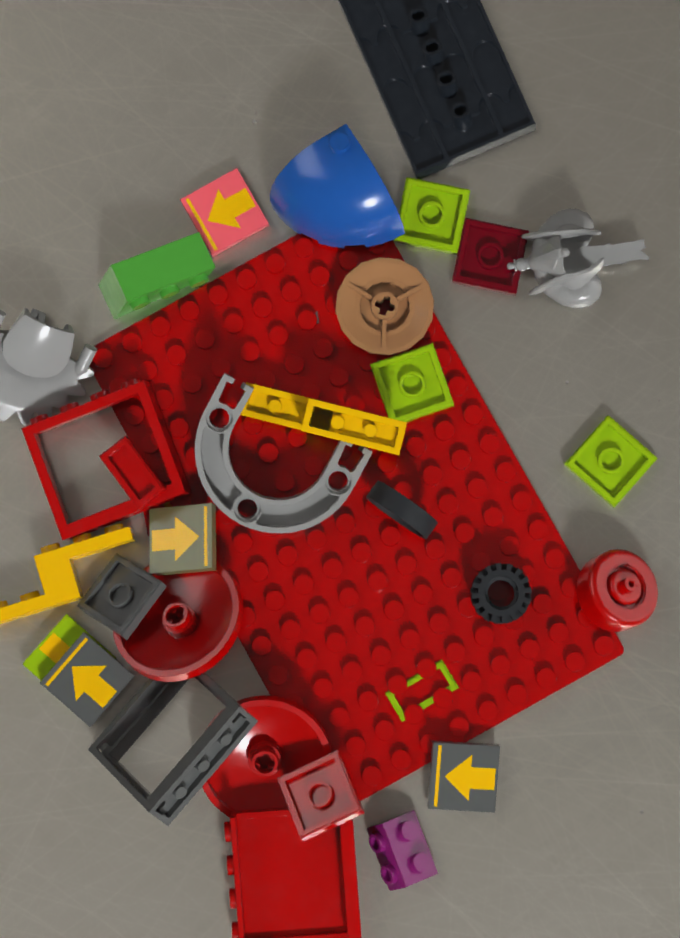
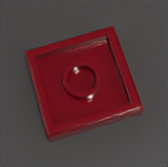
(484, 256)

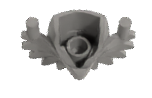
(38, 367)

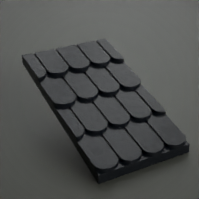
(439, 78)

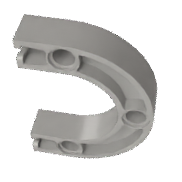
(272, 514)

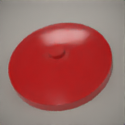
(186, 626)
(277, 744)

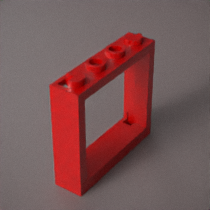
(74, 411)

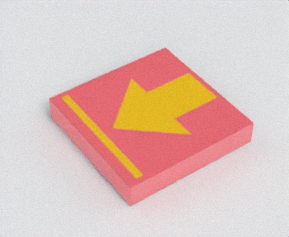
(224, 212)

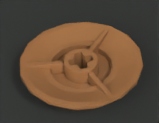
(371, 284)

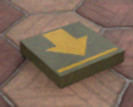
(182, 539)

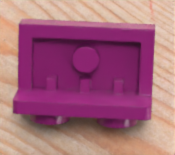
(401, 851)

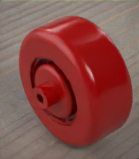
(617, 590)

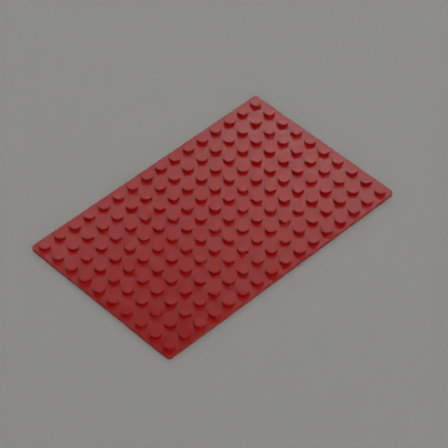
(359, 597)

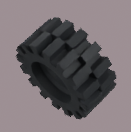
(521, 590)

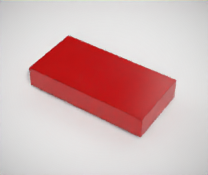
(132, 472)

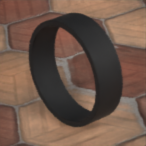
(401, 509)

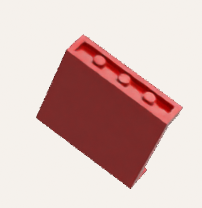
(290, 883)

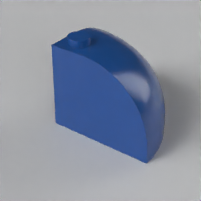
(336, 194)

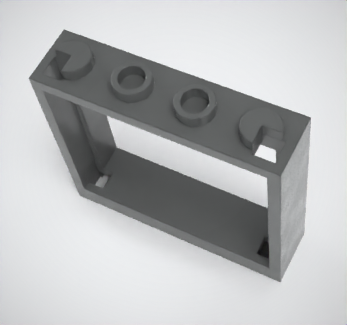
(196, 764)

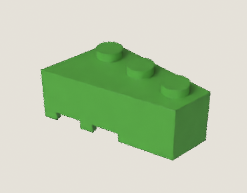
(156, 275)

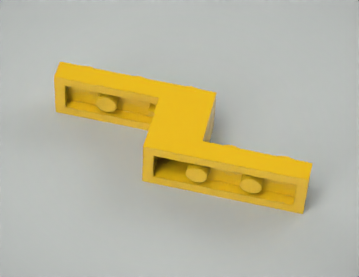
(325, 419)
(59, 573)

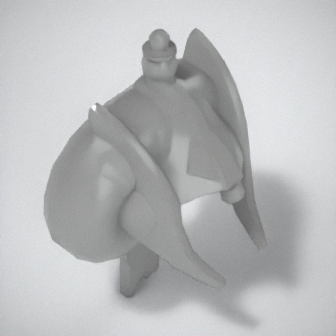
(565, 262)

